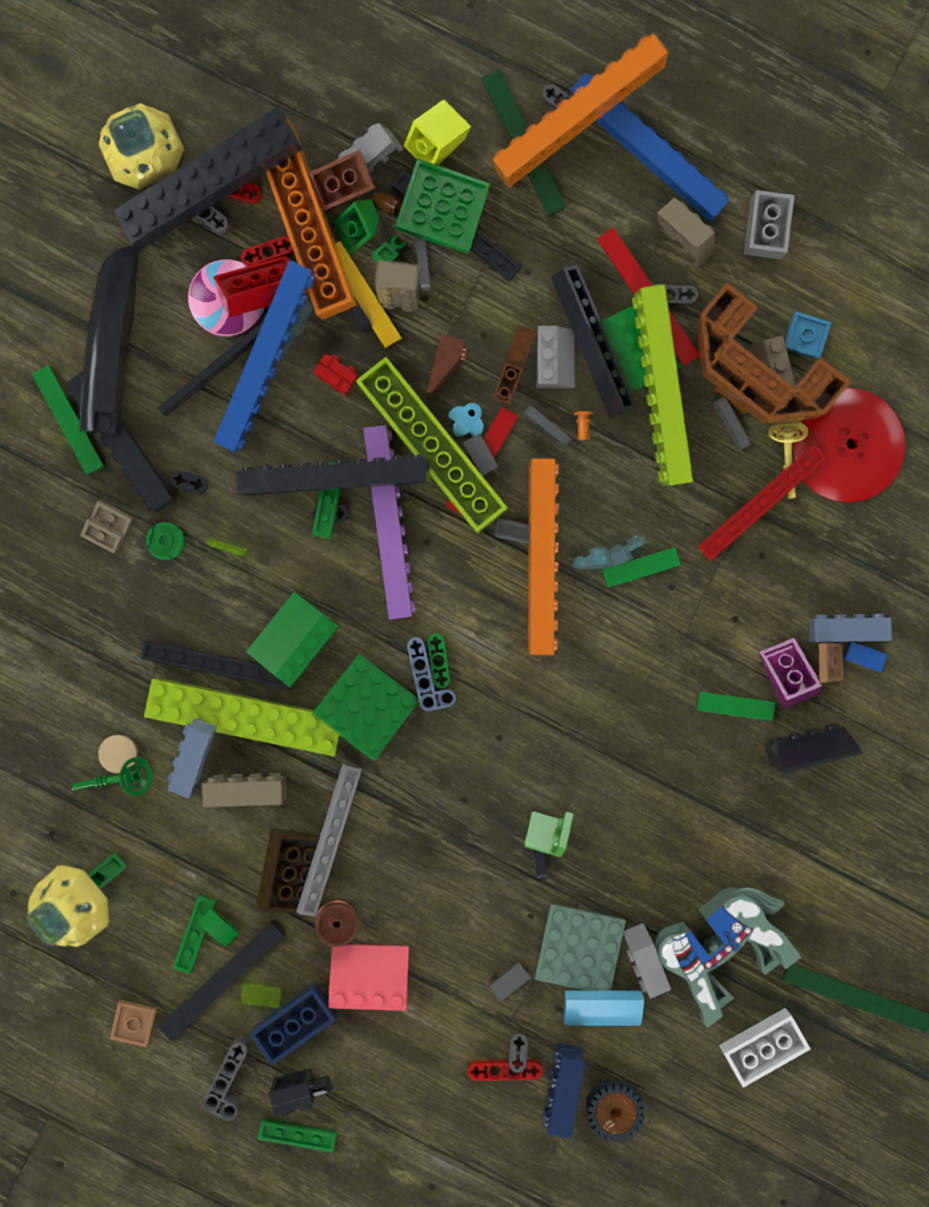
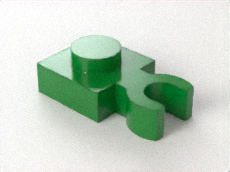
(388, 252)

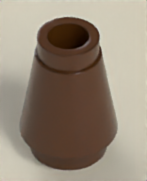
(387, 203)

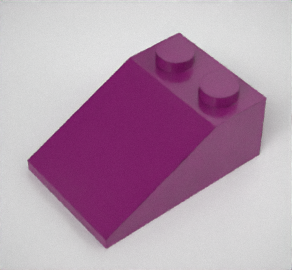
(790, 673)

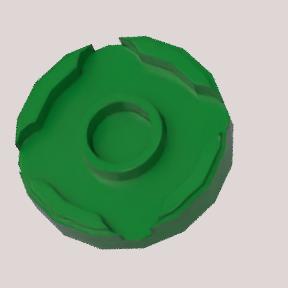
(165, 541)

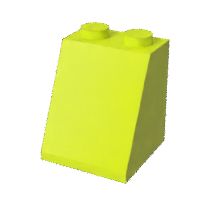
(436, 133)

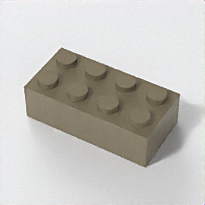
(398, 285)
(244, 790)

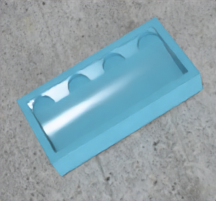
(603, 1008)

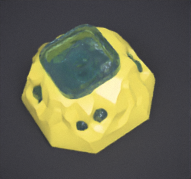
(143, 158)
(67, 908)

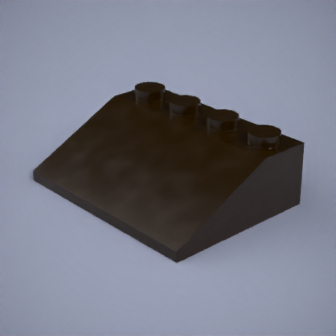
(286, 870)

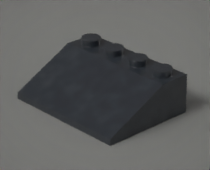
(811, 748)

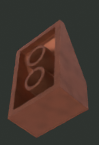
(341, 181)
(447, 361)

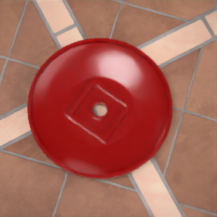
(877, 454)

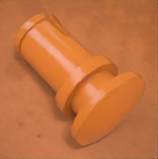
(583, 424)

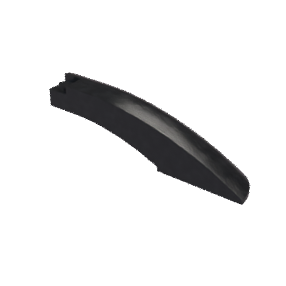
(108, 343)

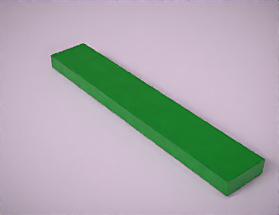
(68, 419)

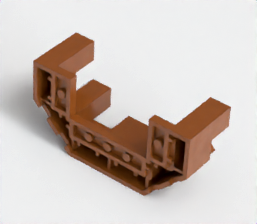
(749, 382)

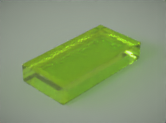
(226, 547)
(261, 995)

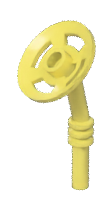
(787, 438)

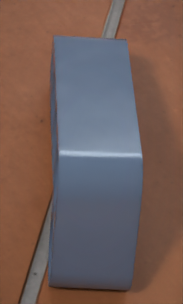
(426, 673)

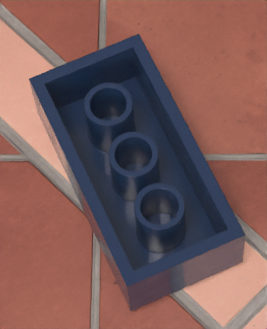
(293, 1023)
(564, 1090)

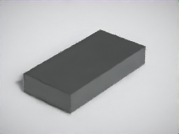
(480, 455)
(512, 530)
(509, 981)

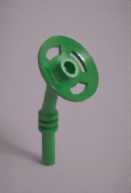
(125, 775)

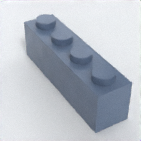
(850, 629)
(191, 758)

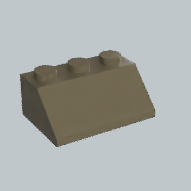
(774, 355)

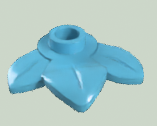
(464, 422)

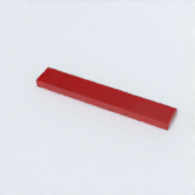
(495, 437)

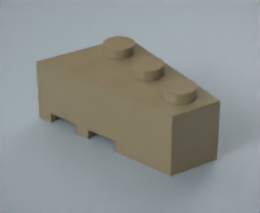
(688, 230)

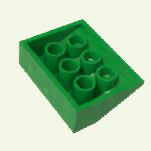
(292, 639)

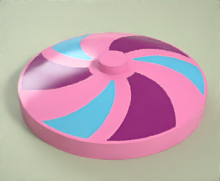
(207, 305)

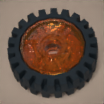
(619, 1124)

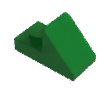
(107, 871)

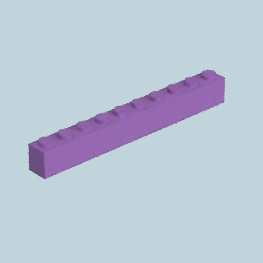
(389, 530)

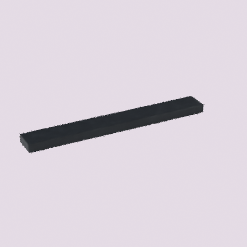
(481, 245)
(210, 372)
(210, 663)
(221, 980)

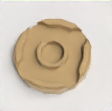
(116, 751)

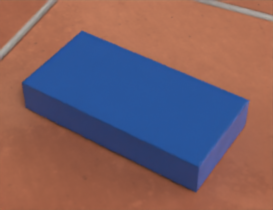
(865, 656)

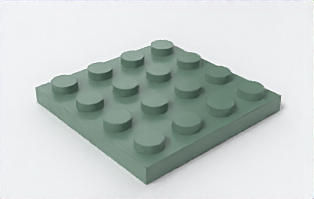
(579, 948)

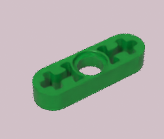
(436, 675)

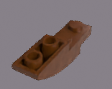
(514, 364)

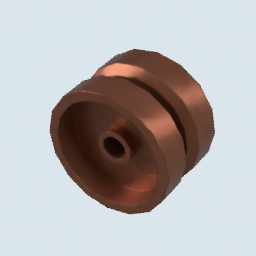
(336, 934)

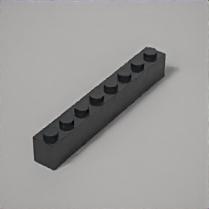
(593, 341)
(132, 458)

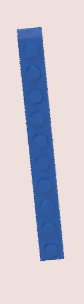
(660, 158)
(264, 356)

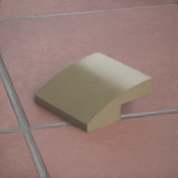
(107, 526)

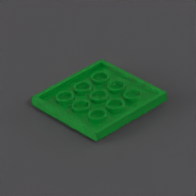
(442, 206)
(624, 341)
(366, 707)

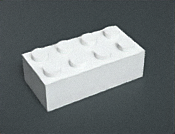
(764, 1047)

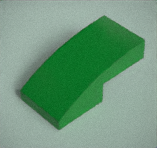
(217, 927)

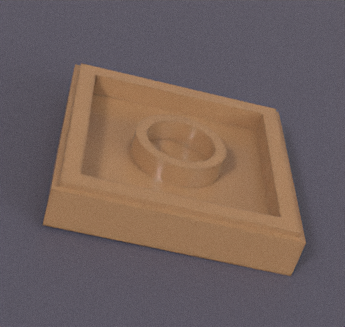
(831, 662)
(133, 1023)

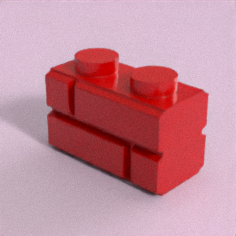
(336, 374)

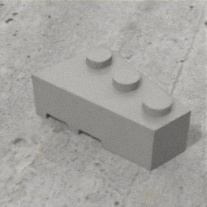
(375, 145)
(646, 961)

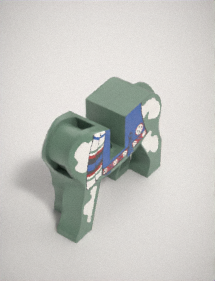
(735, 918)

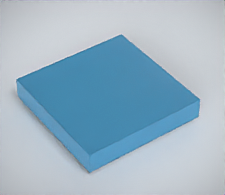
(807, 335)

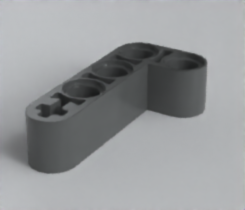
(227, 1074)

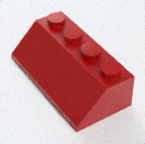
(250, 286)

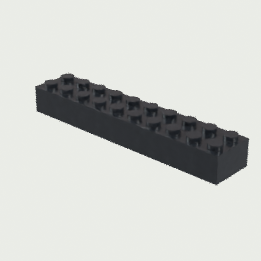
(208, 179)

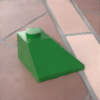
(357, 225)

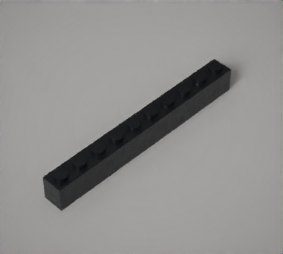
(333, 476)

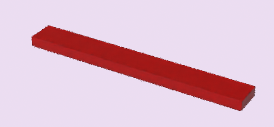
(636, 279)
(762, 502)

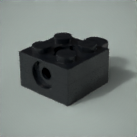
(297, 1091)

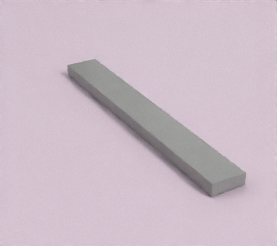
(329, 840)

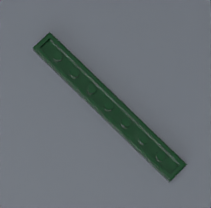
(516, 127)
(857, 997)

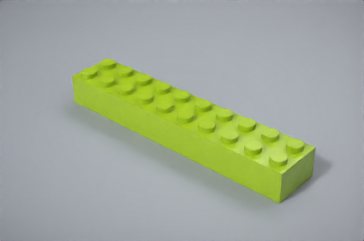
(662, 385)
(426, 436)
(240, 716)

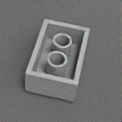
(768, 224)

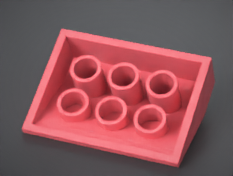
(369, 977)

